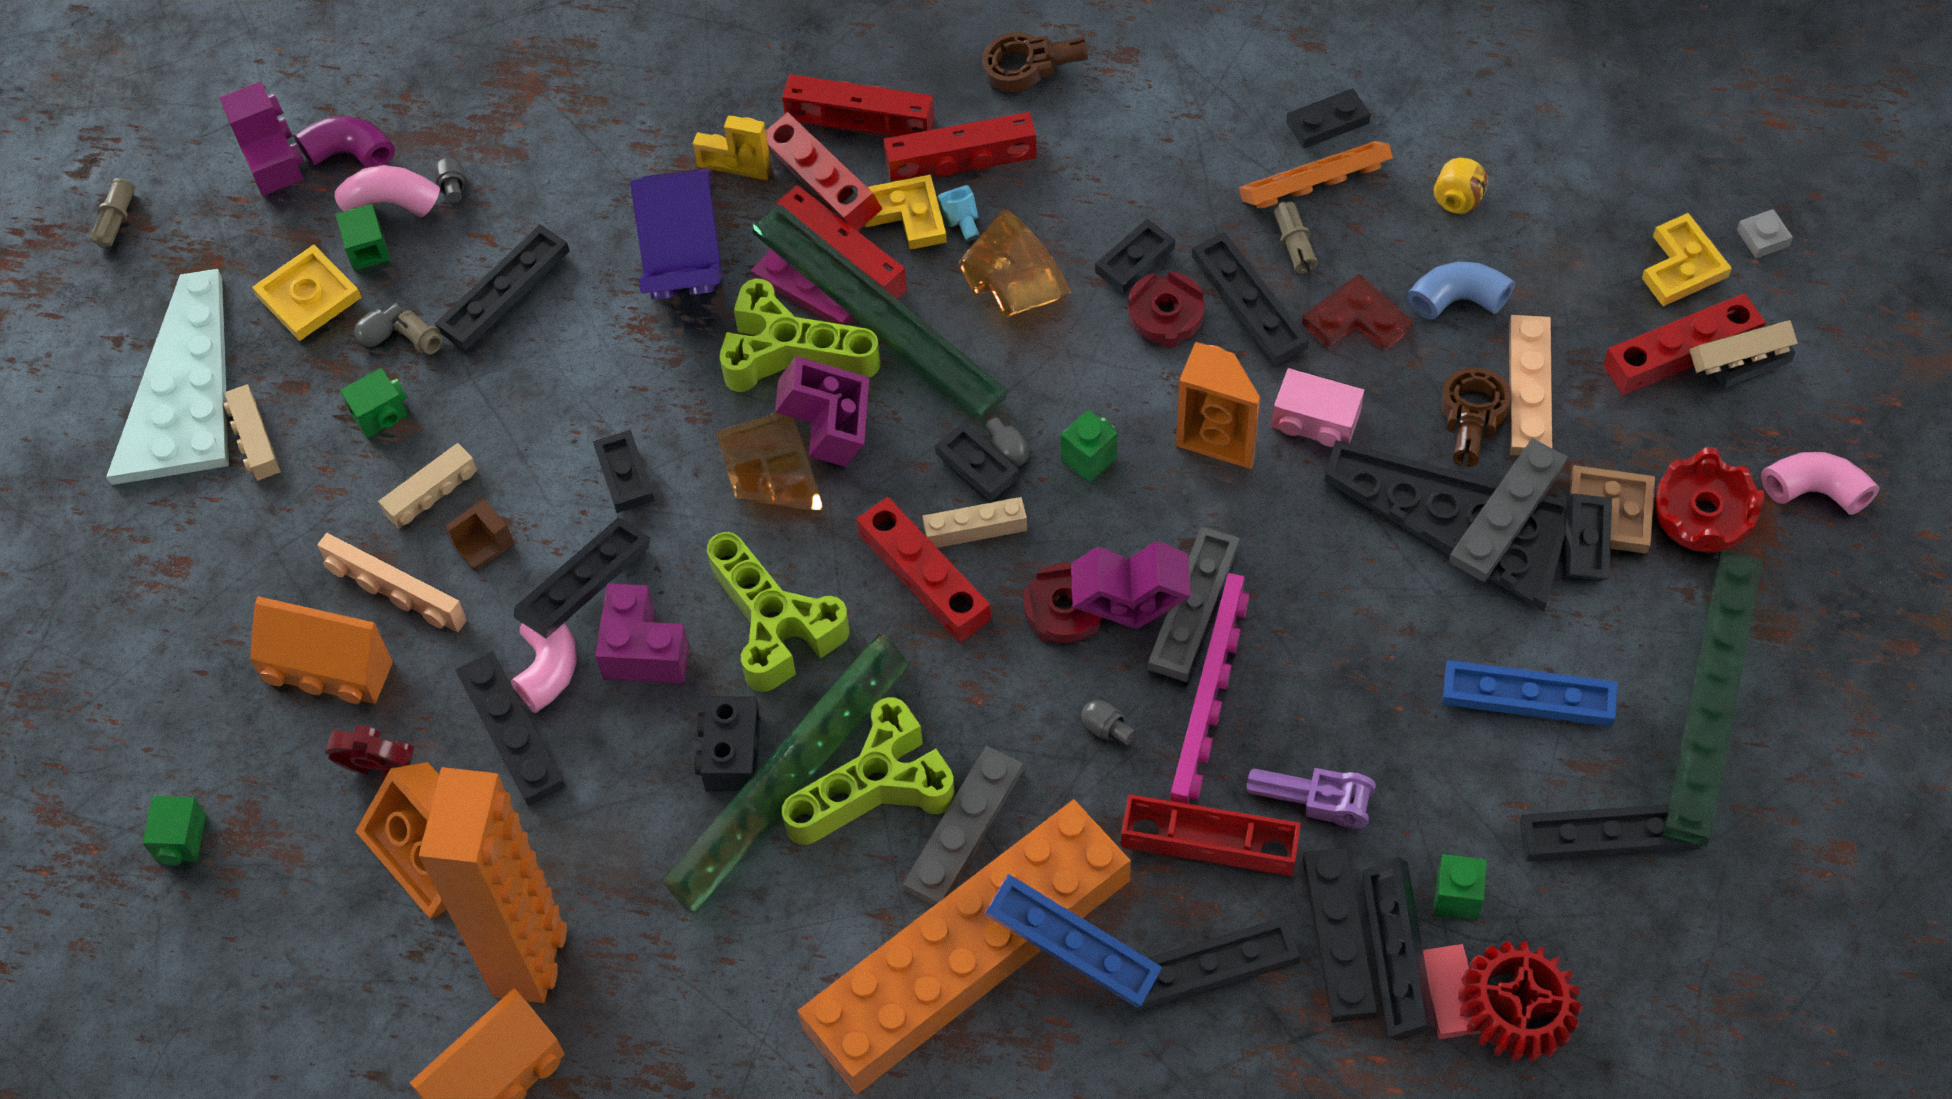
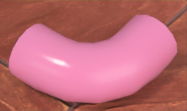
(390, 186)
(1821, 474)
(550, 670)

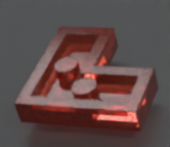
(1357, 306)

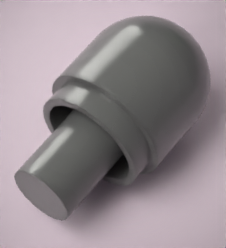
(450, 178)
(377, 326)
(1009, 442)
(1106, 722)

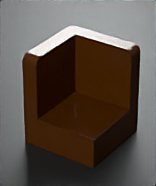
(479, 535)

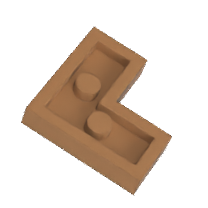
(1631, 503)

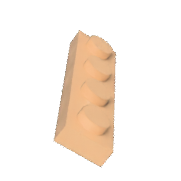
(1529, 381)
(400, 587)

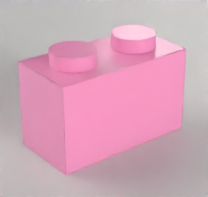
(1317, 408)

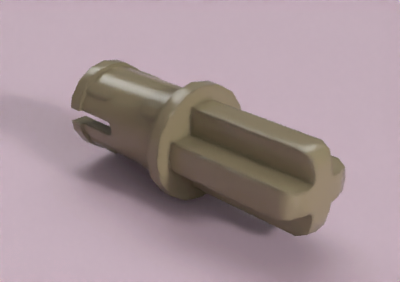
(112, 212)
(1295, 237)

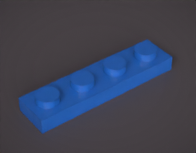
(1530, 693)
(1073, 941)

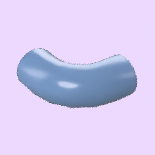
(1459, 282)

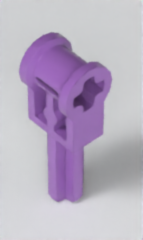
(1325, 796)

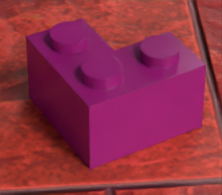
(263, 137)
(831, 401)
(1131, 588)
(635, 646)

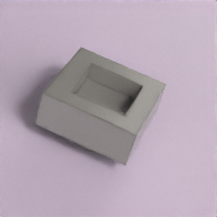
(1764, 233)

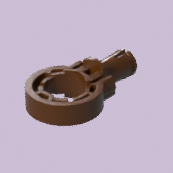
(1041, 59)
(1474, 416)

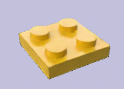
(306, 292)

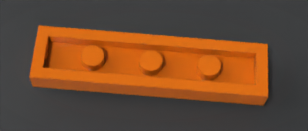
(1328, 170)

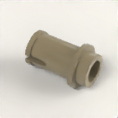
(425, 338)

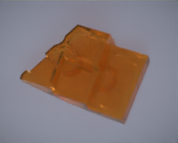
(1013, 267)
(769, 463)

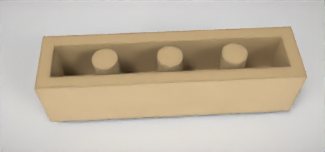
(1746, 345)
(252, 432)
(428, 486)
(975, 522)

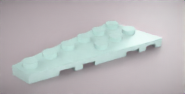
(179, 406)

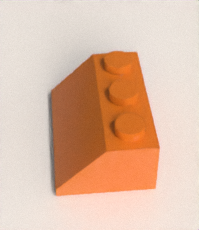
(1217, 407)
(318, 651)
(396, 828)
(494, 1057)

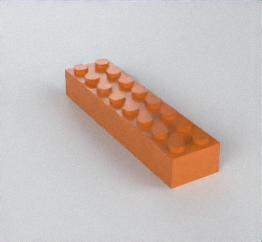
(492, 884)
(955, 951)

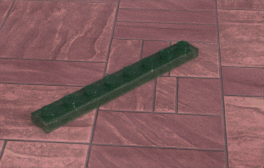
(880, 312)
(1713, 699)
(785, 773)

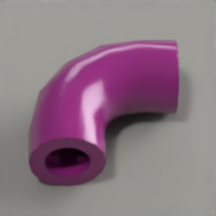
(345, 135)

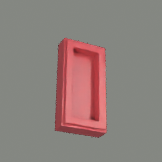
(1444, 973)

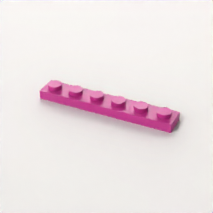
(1215, 675)

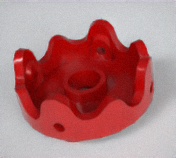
(1711, 480)

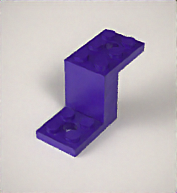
(676, 233)

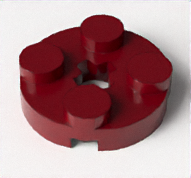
(1160, 326)
(1047, 619)
(367, 751)

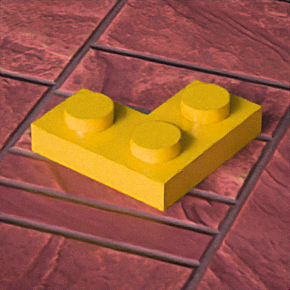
(740, 153)
(914, 204)
(1691, 262)

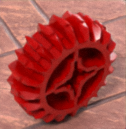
(1551, 999)

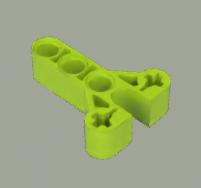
(760, 313)
(817, 621)
(902, 785)

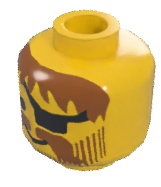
(1461, 185)

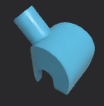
(960, 209)

